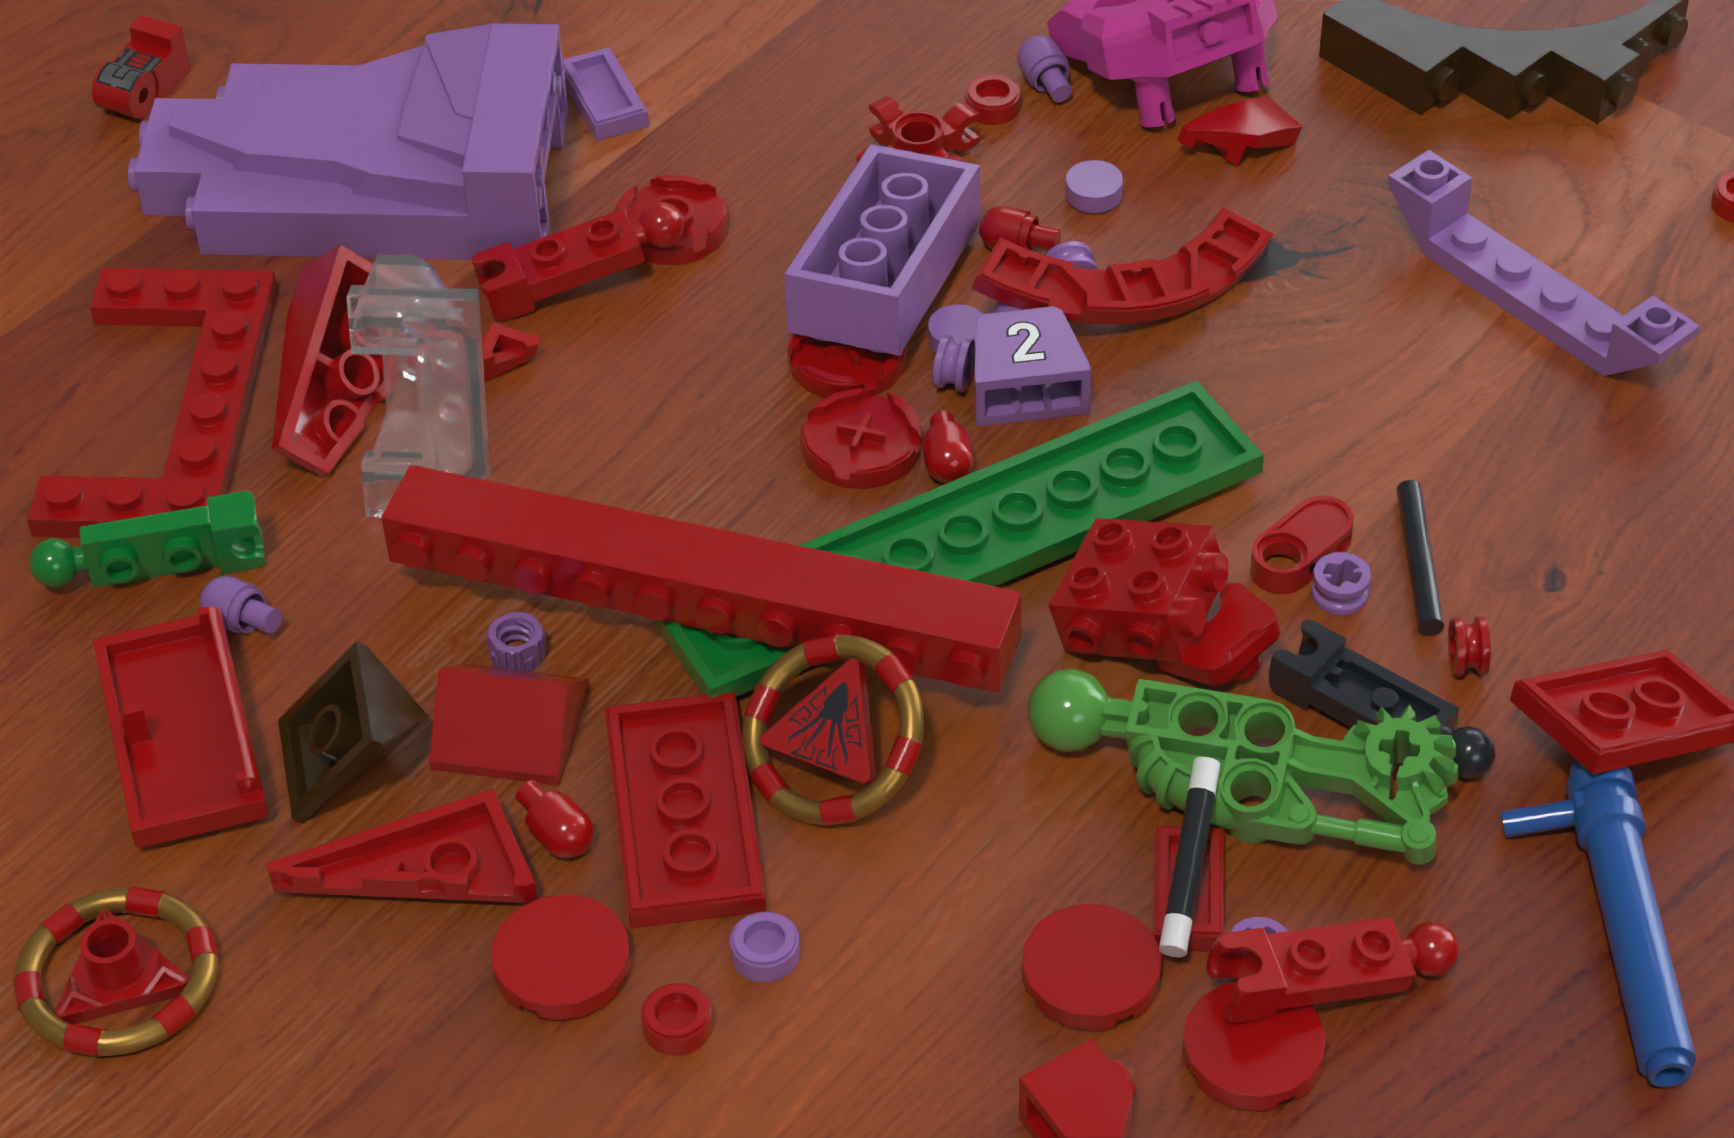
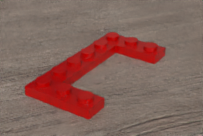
(234, 321)

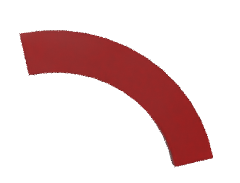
(1131, 290)

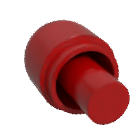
(1017, 227)
(947, 449)
(556, 820)

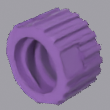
(520, 627)

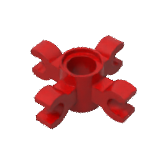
(922, 130)

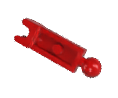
(570, 258)
(1326, 963)

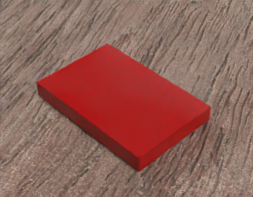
(1627, 710)

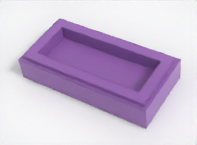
(604, 94)

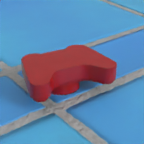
(1231, 641)

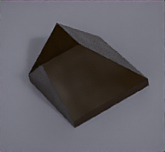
(343, 729)

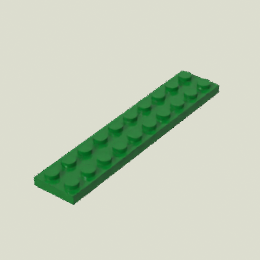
(1018, 512)

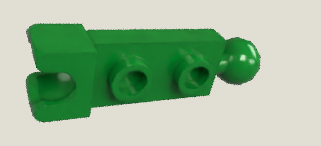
(158, 545)

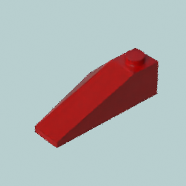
(322, 385)

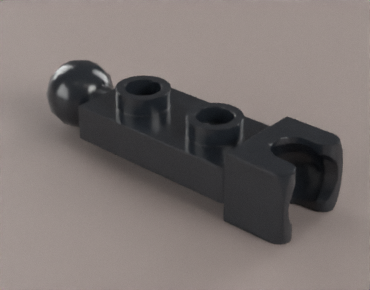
(1356, 688)

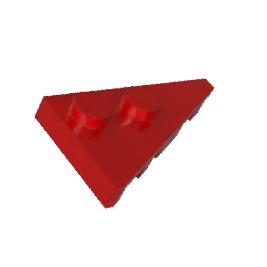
(437, 854)

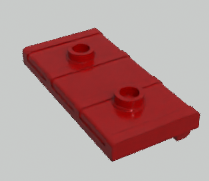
(179, 729)

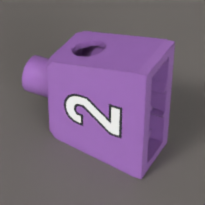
(1028, 366)

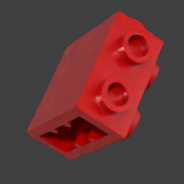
(1139, 589)

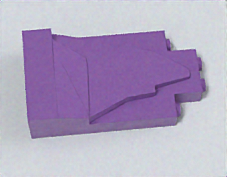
(383, 156)

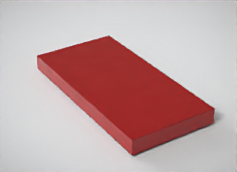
(684, 810)

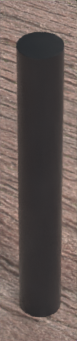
(1420, 558)

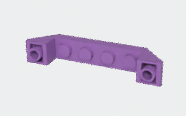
(1436, 205)

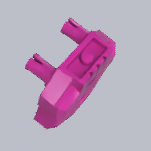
(1164, 38)

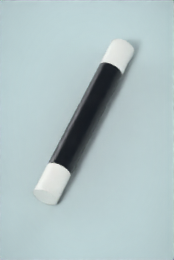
(1189, 857)

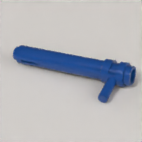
(1612, 831)

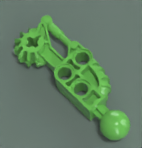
(1074, 711)

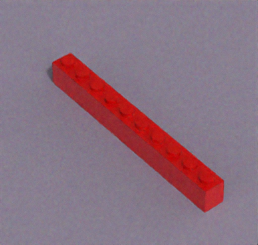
(700, 575)

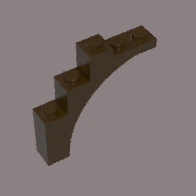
(1505, 70)

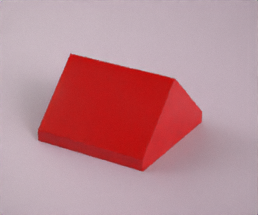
(505, 722)

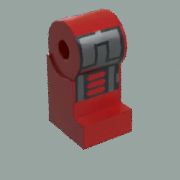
(143, 69)

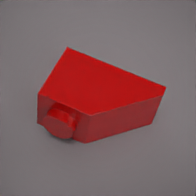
(1078, 1096)

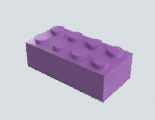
(883, 249)

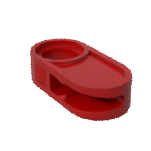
(1306, 535)

